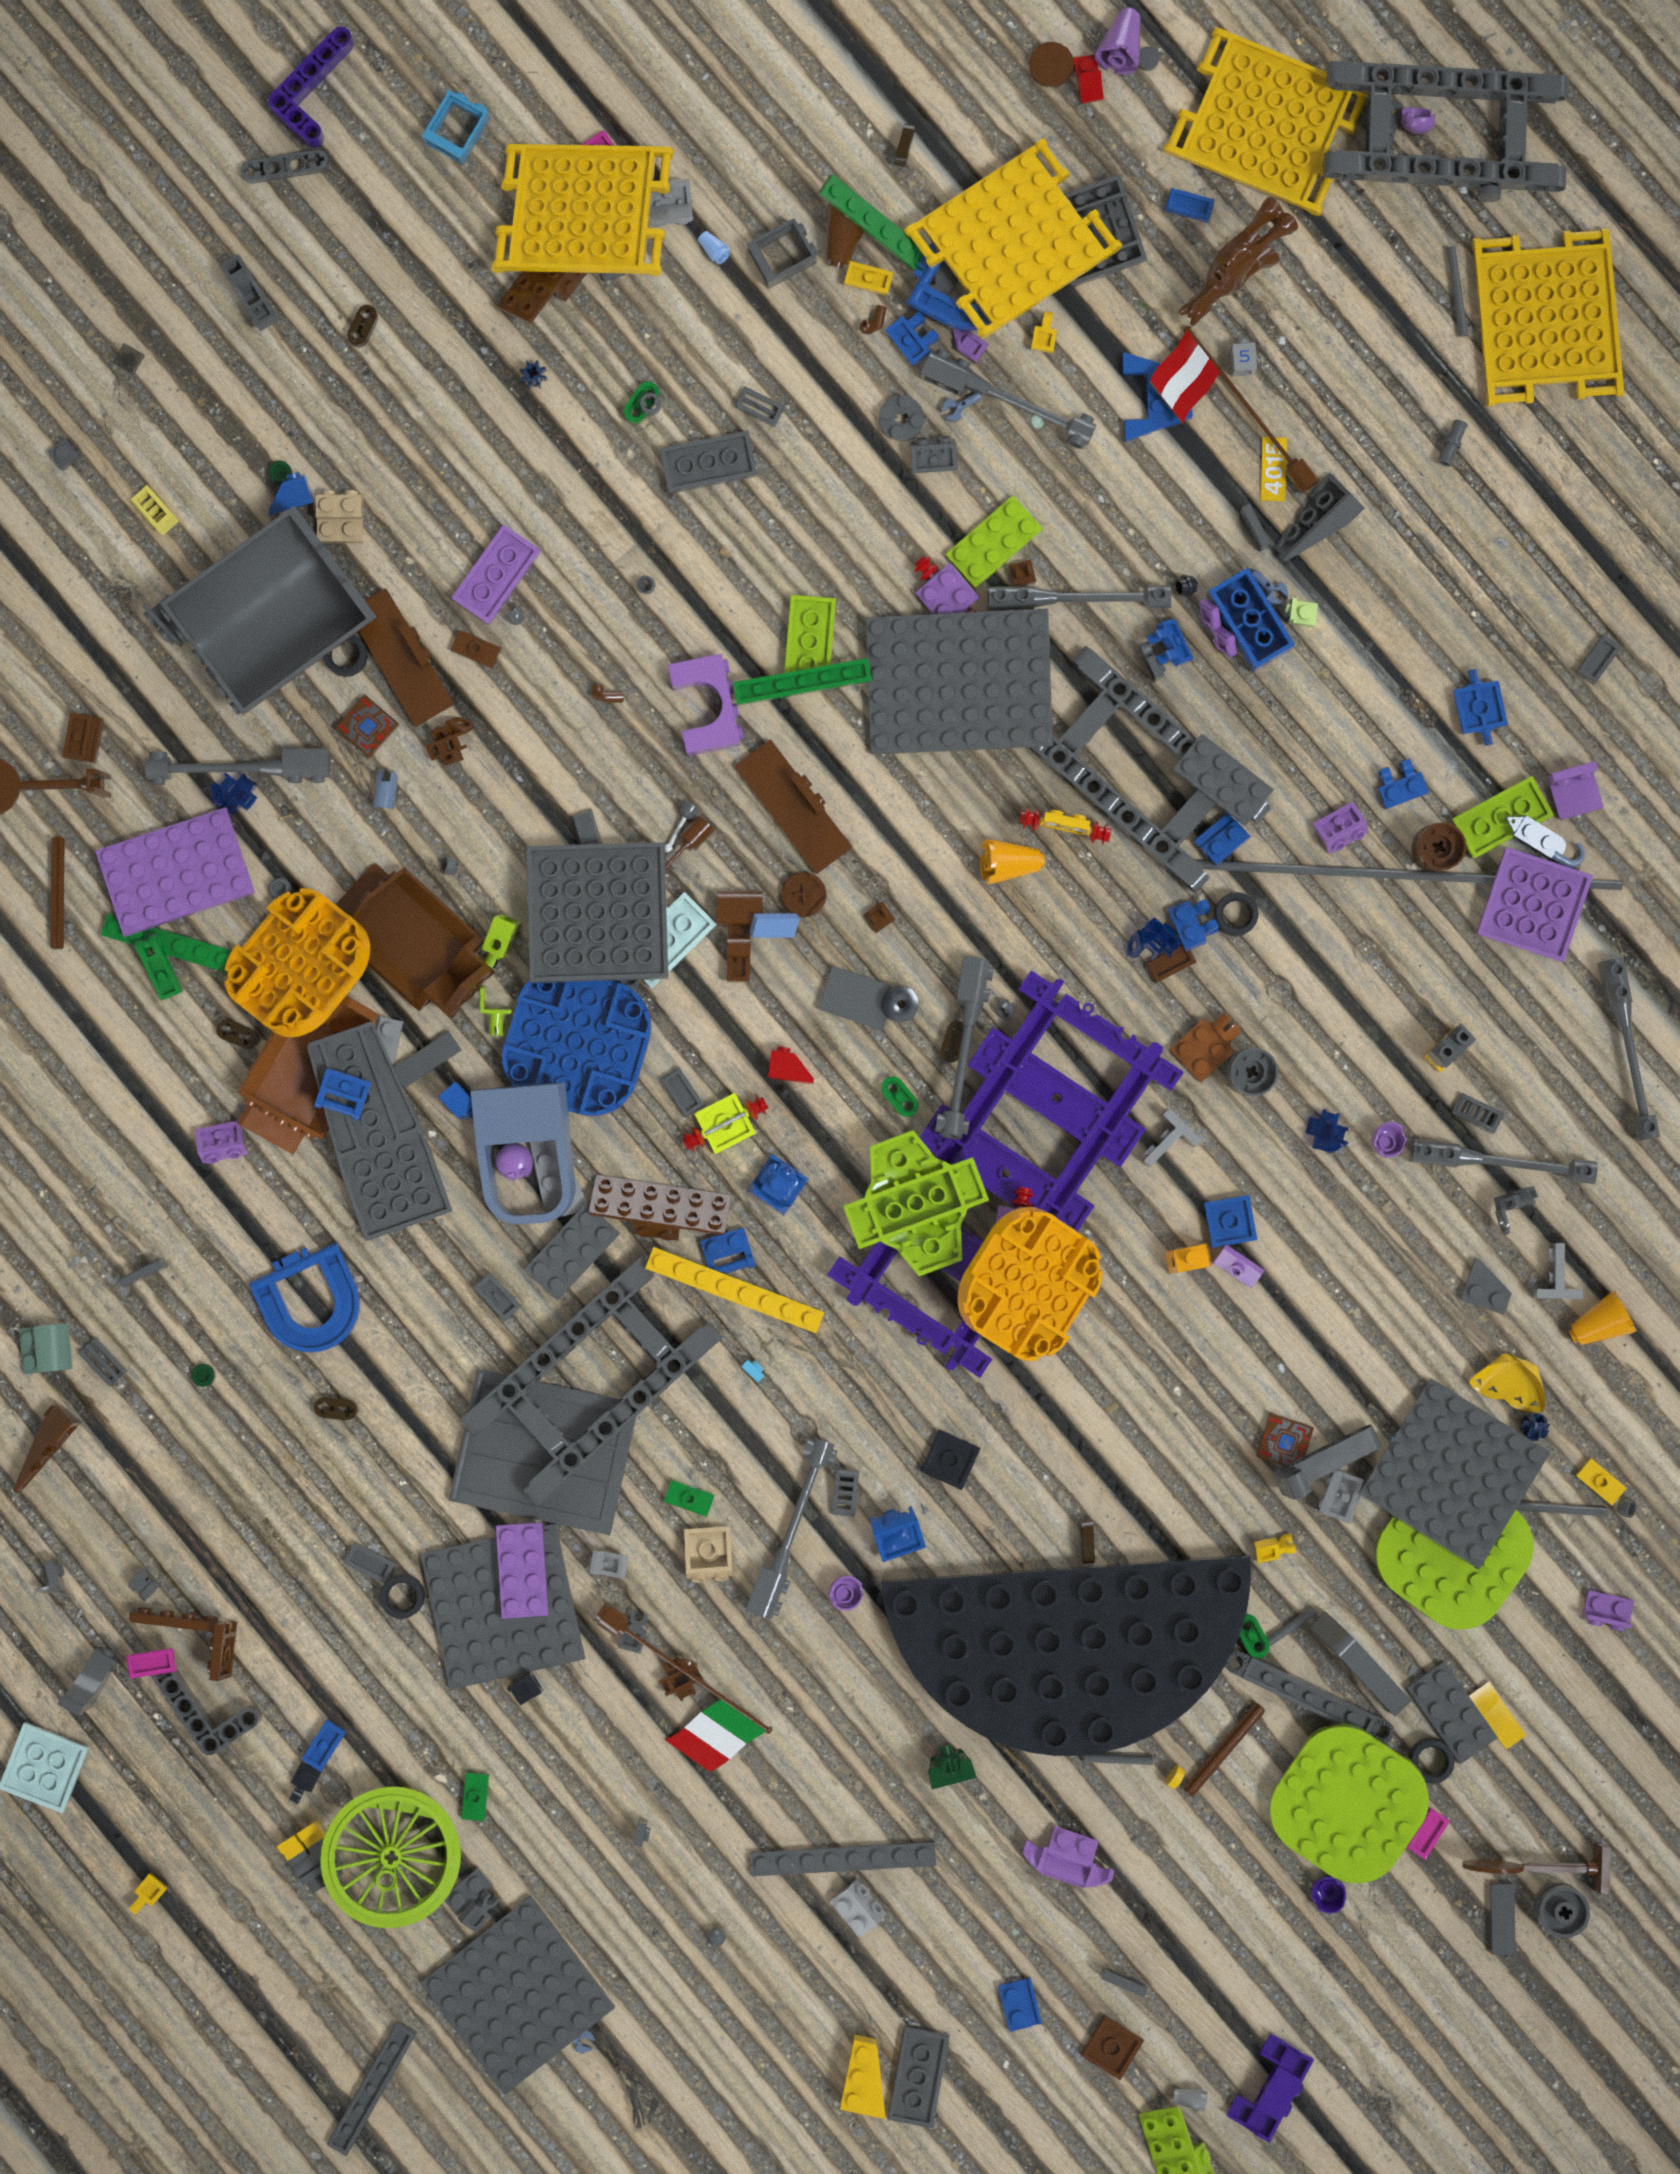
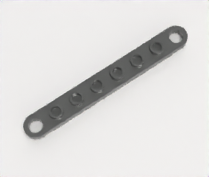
(1307, 1695)

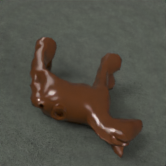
(1241, 259)

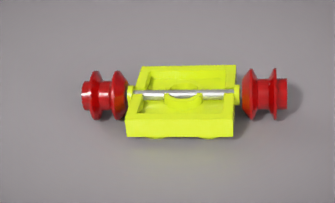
(725, 1123)

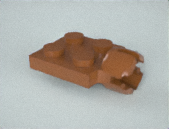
(1206, 1046)

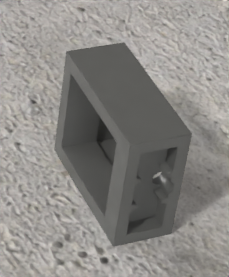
(754, 248)

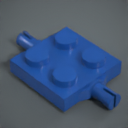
(1480, 707)

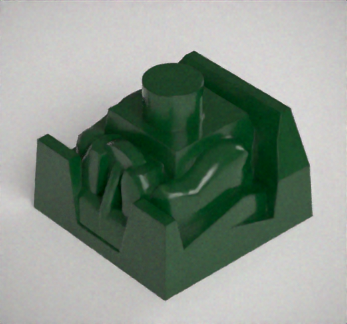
(950, 1767)

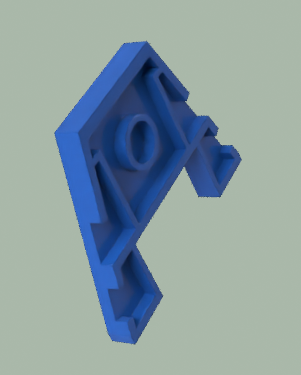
(1158, 412)

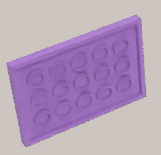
(175, 872)

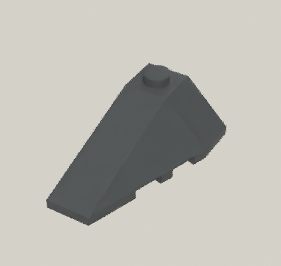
(1325, 513)

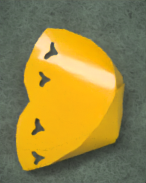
(1512, 1379)

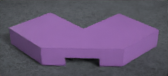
(969, 344)
(1211, 618)

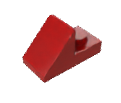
(1088, 79)

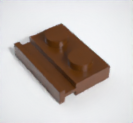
(83, 738)

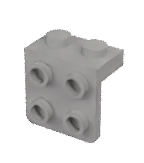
(673, 206)

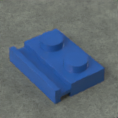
(1222, 839)
(1020, 2004)

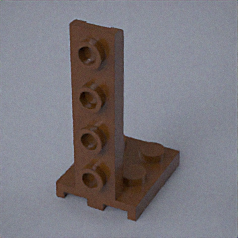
(221, 1644)

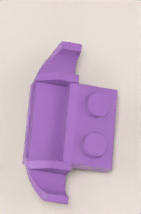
(1068, 1859)

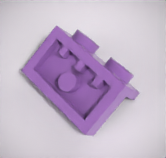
(1341, 827)
(220, 1142)
(1608, 1609)

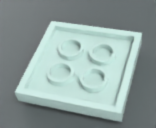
(44, 1767)

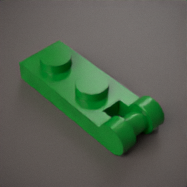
(158, 967)

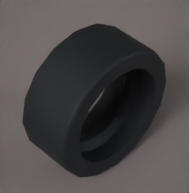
(354, 669)
(1253, 910)
(384, 1596)
(1448, 1754)

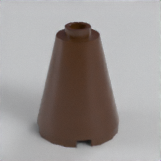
(842, 237)

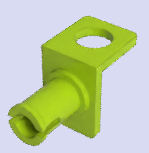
(495, 1014)

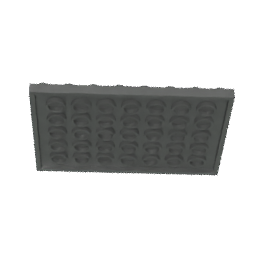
(960, 681)

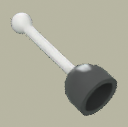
(687, 811)

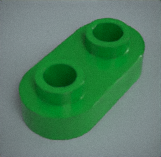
(634, 402)
(901, 1095)
(1254, 1636)

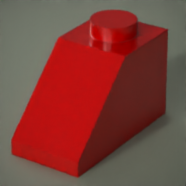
(788, 1067)

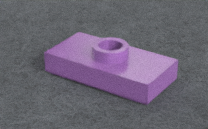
(1238, 1266)

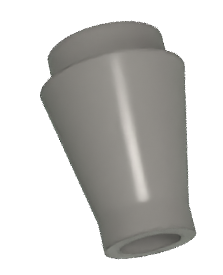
(1191, 2098)

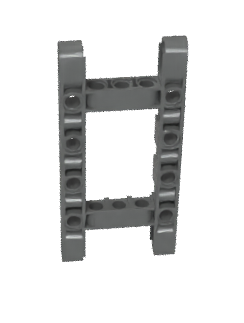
(1452, 84)
(1107, 799)
(558, 1348)

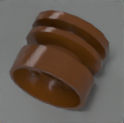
(1450, 842)

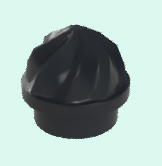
(1186, 585)

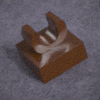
(1022, 573)
(879, 917)

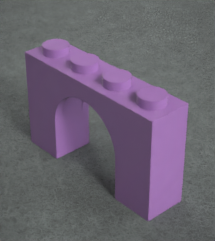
(709, 672)

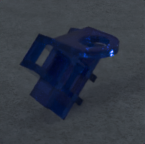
(235, 797)
(1156, 931)
(1321, 1129)

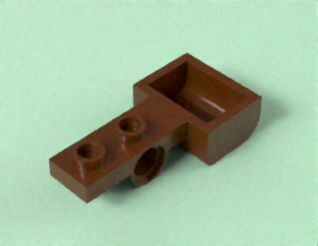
(737, 912)

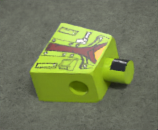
(502, 929)

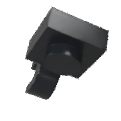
(304, 1779)

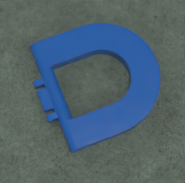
(938, 304)
(278, 1315)

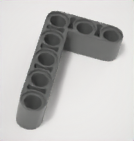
(1295, 1477)
(1360, 1663)
(197, 1712)

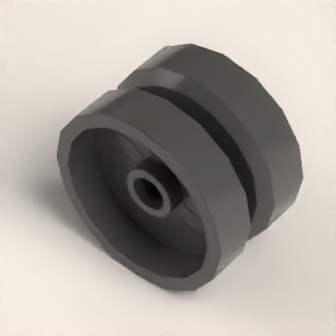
(1569, 1921)

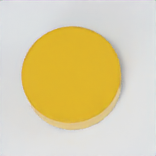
(1175, 1777)

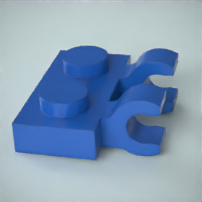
(908, 341)
(1176, 646)
(1402, 790)
(1187, 925)

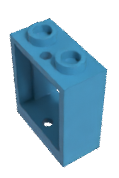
(442, 145)

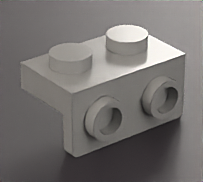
(1341, 1496)
(858, 1908)

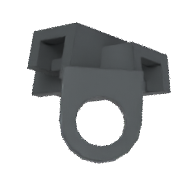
(1511, 1201)

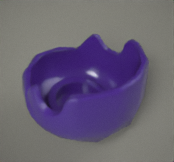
(1328, 1894)

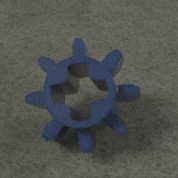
(529, 369)
(1535, 1426)

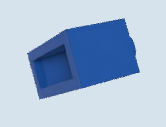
(292, 492)
(457, 1101)

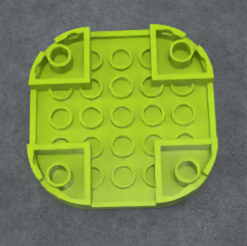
(1446, 1585)
(1349, 1803)

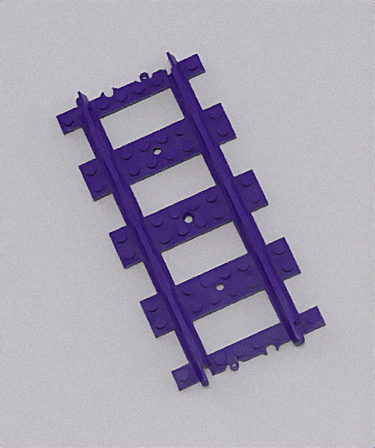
(1096, 1124)

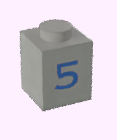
(1243, 358)

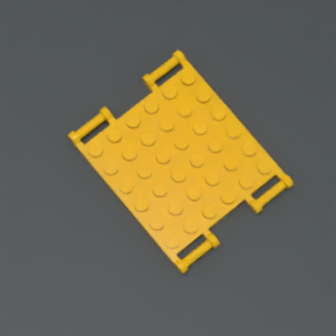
(1265, 121)
(582, 209)
(1013, 239)
(1548, 316)

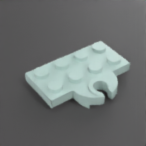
(685, 929)

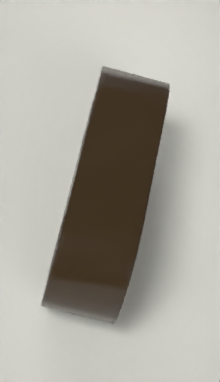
(904, 145)
(357, 324)
(240, 1029)
(948, 1040)
(335, 1414)
(1087, 1541)

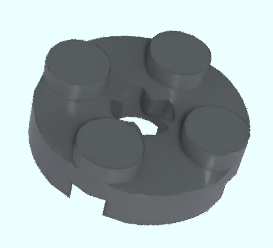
(906, 406)

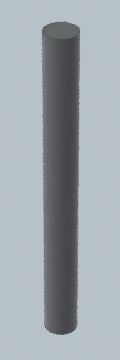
(1457, 291)
(1562, 1509)
(1285, 1630)

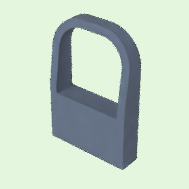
(522, 1116)

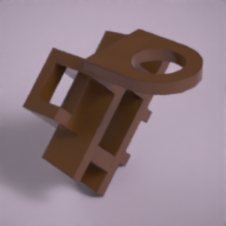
(449, 732)
(676, 1678)

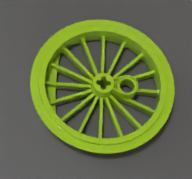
(399, 1800)

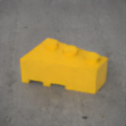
(863, 2080)

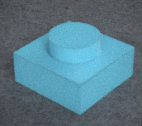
(754, 1369)

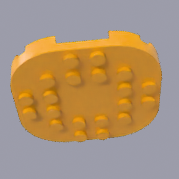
(298, 963)
(1029, 1283)

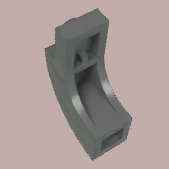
(249, 292)

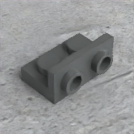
(933, 455)

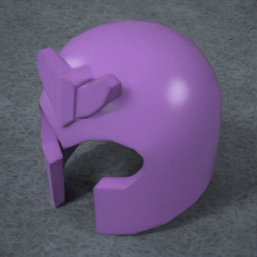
(514, 1161)

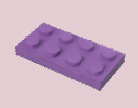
(496, 574)
(522, 1570)

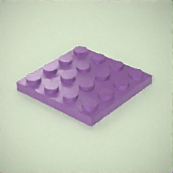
(1534, 904)

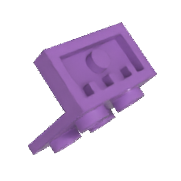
(1575, 790)

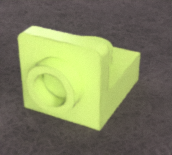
(1301, 613)

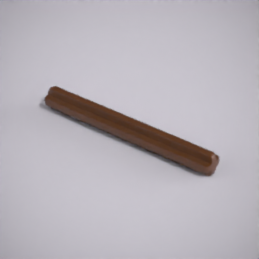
(57, 893)
(1224, 1749)

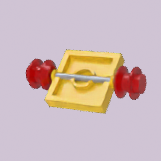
(1056, 820)

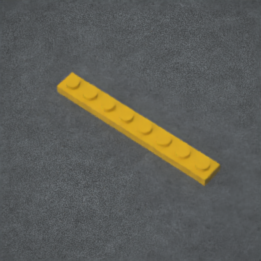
(734, 1290)

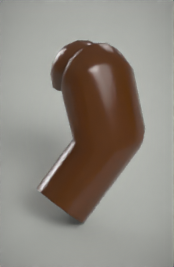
(875, 323)
(606, 696)

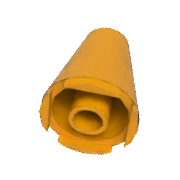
(1008, 861)
(1603, 1321)

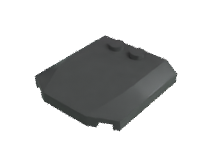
(1112, 204)

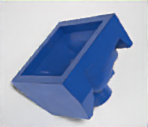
(778, 1185)
(897, 1534)

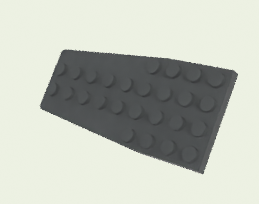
(386, 1151)

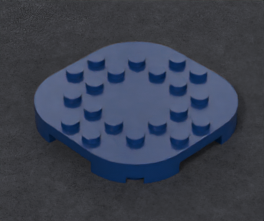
(582, 1036)

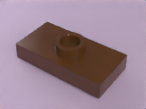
(476, 649)

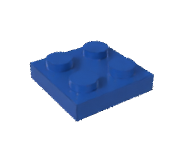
(1230, 1221)

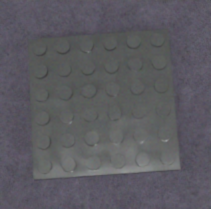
(597, 912)
(1454, 1473)
(469, 1619)
(518, 1994)

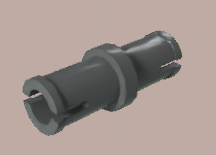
(1452, 443)

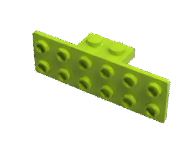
(1172, 2145)

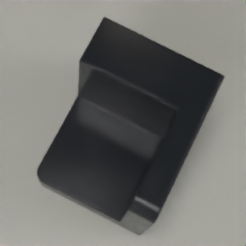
(525, 1688)

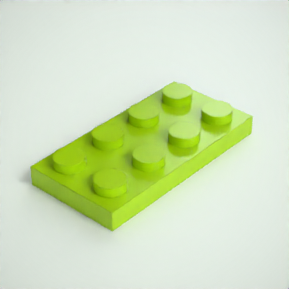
(994, 542)
(810, 632)
(1486, 823)

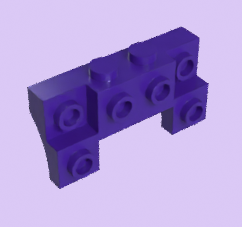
(1277, 2091)

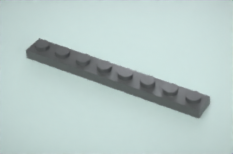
(843, 1858)

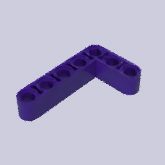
(308, 84)

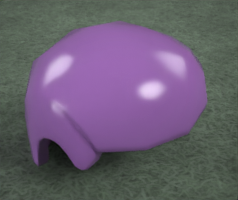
(1417, 120)
(1388, 1139)
(845, 1593)

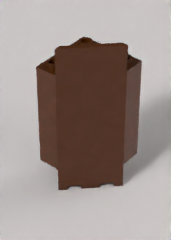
(416, 940)

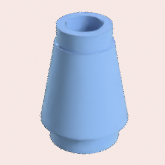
(715, 248)

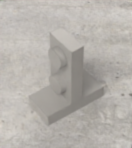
(1169, 1137)
(1556, 1276)

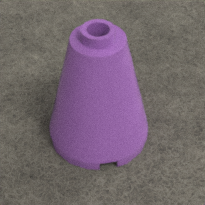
(1121, 43)

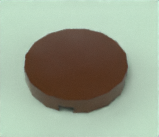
(1051, 64)
(804, 894)

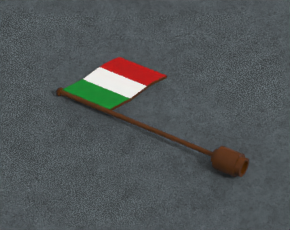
(717, 1730)

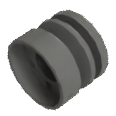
(1263, 1065)

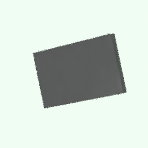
(854, 998)

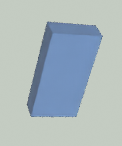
(774, 925)

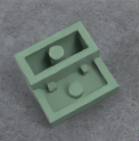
(45, 1348)

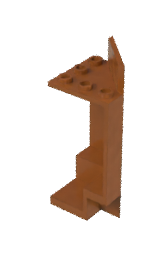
(284, 1086)

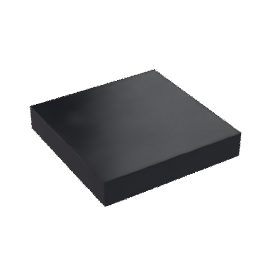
(950, 1459)

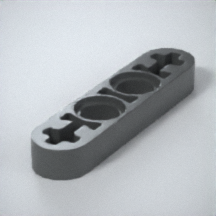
(285, 170)

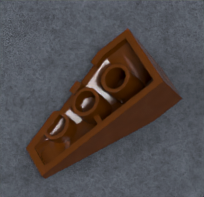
(51, 1435)

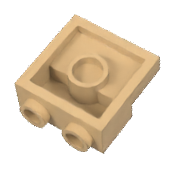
(340, 517)
(708, 1553)

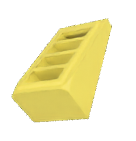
(163, 521)

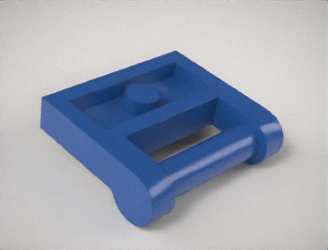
(344, 1086)
(727, 1245)

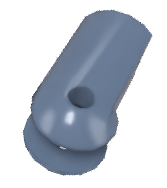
(385, 790)

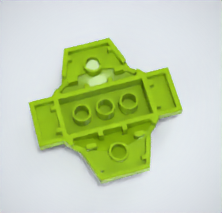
(916, 1203)

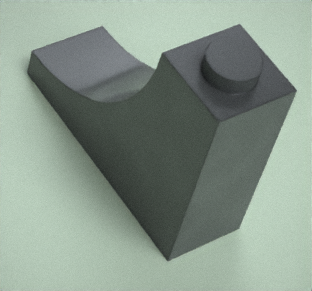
(90, 1682)

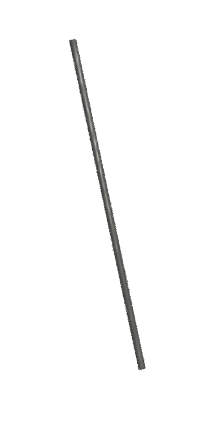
(1374, 873)

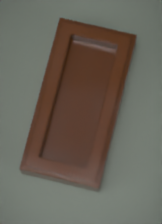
(1164, 967)

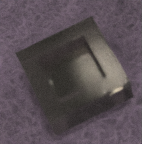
(128, 359)

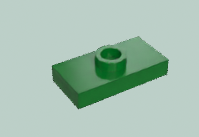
(689, 1498)
(475, 1796)

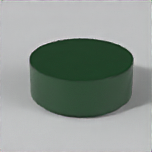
(278, 471)
(203, 1375)

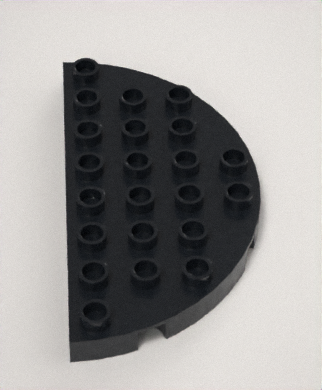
(1071, 1652)

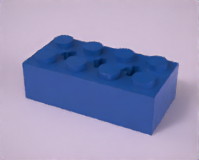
(1254, 606)

